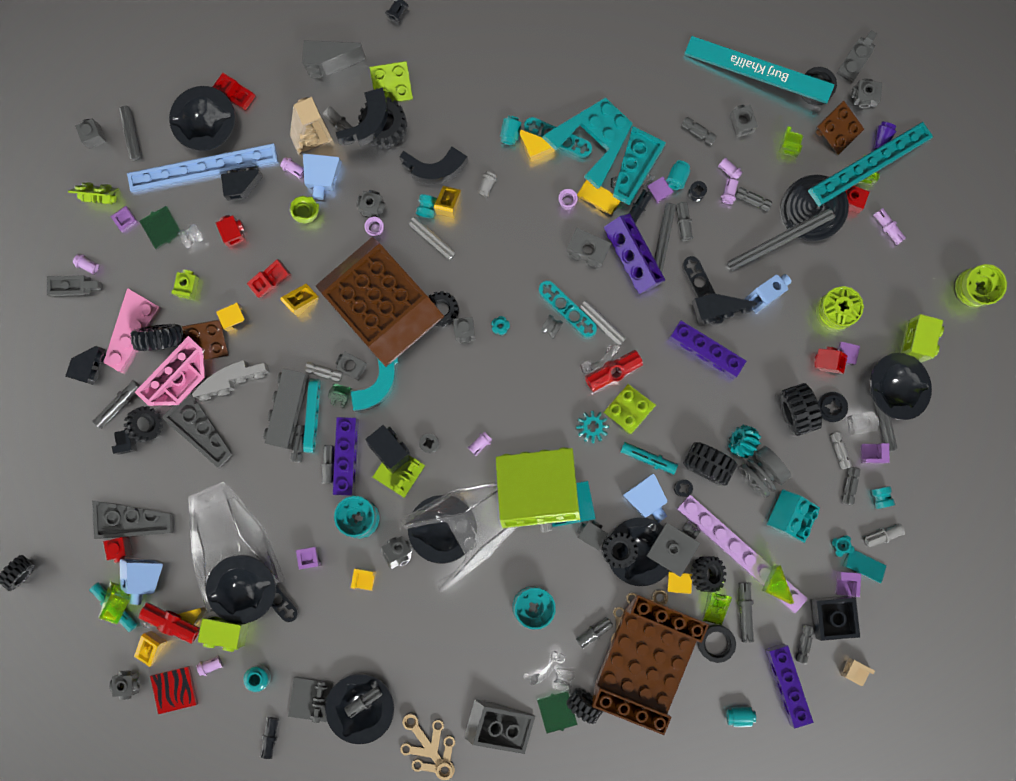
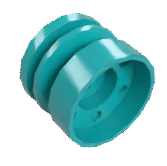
(345, 517)
(545, 607)

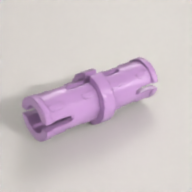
(889, 226)

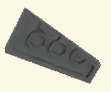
(196, 428)
(124, 521)

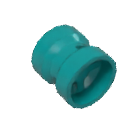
(426, 206)
(883, 497)

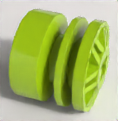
(990, 282)
(829, 311)

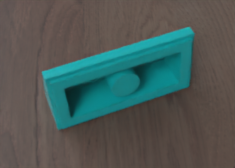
(866, 566)

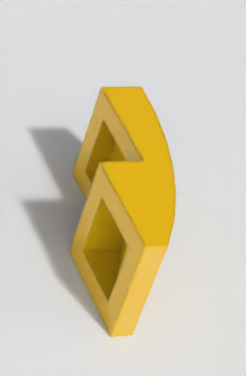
(600, 198)

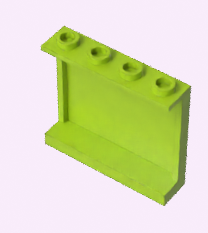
(537, 488)

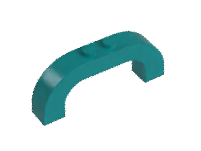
(379, 391)

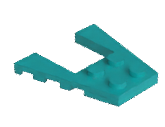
(605, 125)

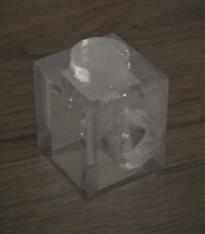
(863, 423)

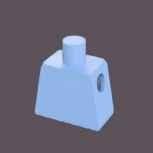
(320, 173)
(769, 291)
(648, 498)
(139, 577)

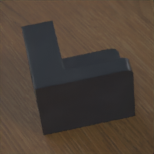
(123, 443)

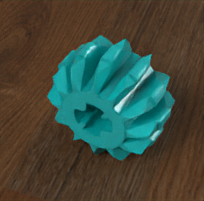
(597, 431)
(744, 441)

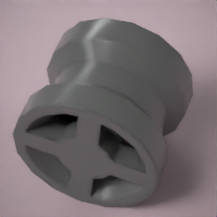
(551, 326)
(431, 445)
(690, 530)

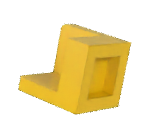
(230, 316)
(363, 579)
(679, 584)

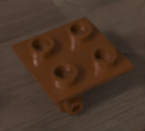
(840, 127)
(209, 337)

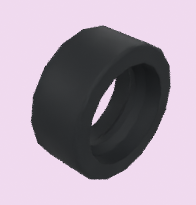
(827, 75)
(731, 644)

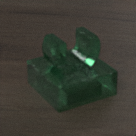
(339, 393)

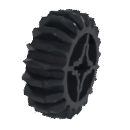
(156, 337)

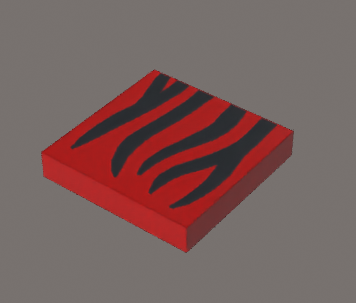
(173, 690)

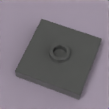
(673, 549)

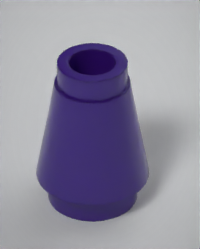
(884, 133)

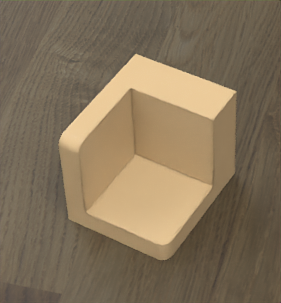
(856, 672)

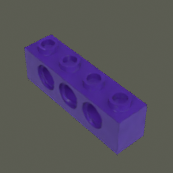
(642, 257)
(707, 350)
(345, 456)
(789, 686)

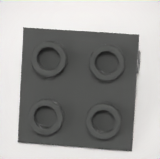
(309, 699)

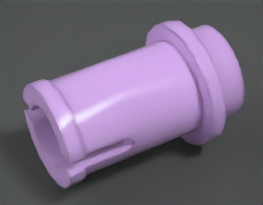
(292, 167)
(730, 169)
(729, 192)
(85, 263)
(480, 443)
(209, 665)

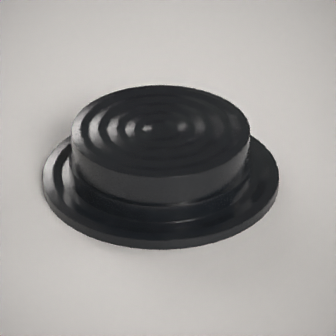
(202, 118)
(800, 206)
(900, 386)
(435, 541)
(643, 570)
(240, 589)
(367, 724)

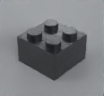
(387, 448)
(835, 618)

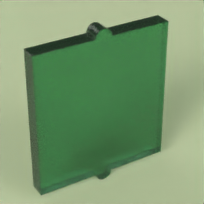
(160, 227)
(556, 713)

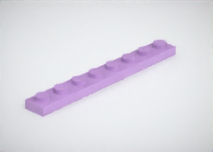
(734, 546)

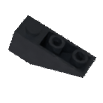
(716, 305)

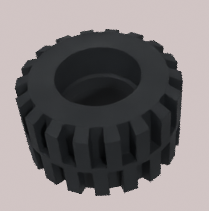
(397, 129)
(801, 409)
(710, 463)

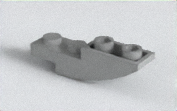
(222, 380)

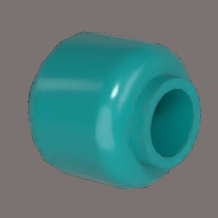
(257, 678)

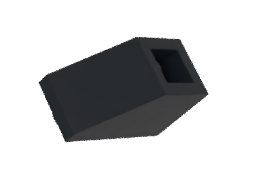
(240, 184)
(85, 365)

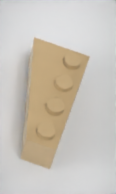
(308, 126)

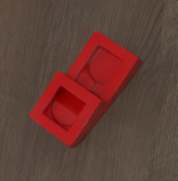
(234, 91)
(269, 278)

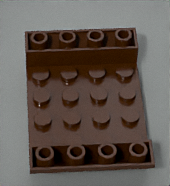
(379, 301)
(646, 663)

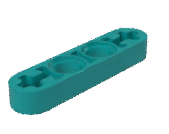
(569, 149)
(565, 311)
(312, 415)

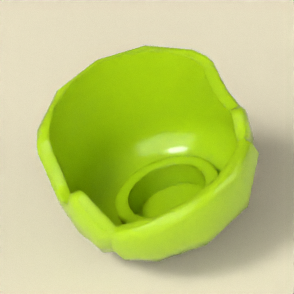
(304, 209)

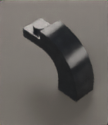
(371, 125)
(436, 172)

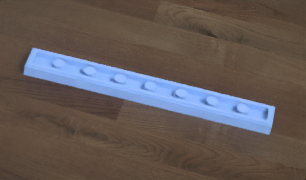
(202, 167)

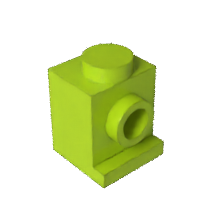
(189, 290)

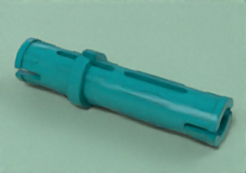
(670, 467)
(126, 620)

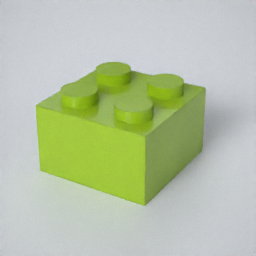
(923, 337)
(219, 632)

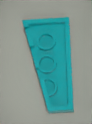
(637, 162)

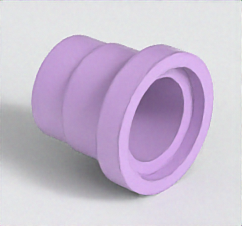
(567, 193)
(372, 220)

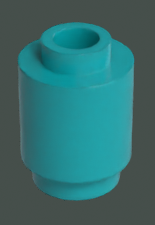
(510, 130)
(678, 175)
(741, 716)

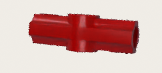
(603, 375)
(169, 622)

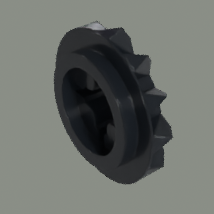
(839, 401)

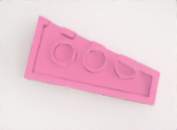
(134, 314)

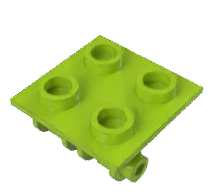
(393, 80)
(89, 193)
(629, 409)
(401, 479)

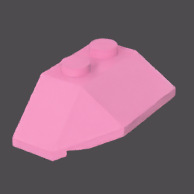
(175, 376)

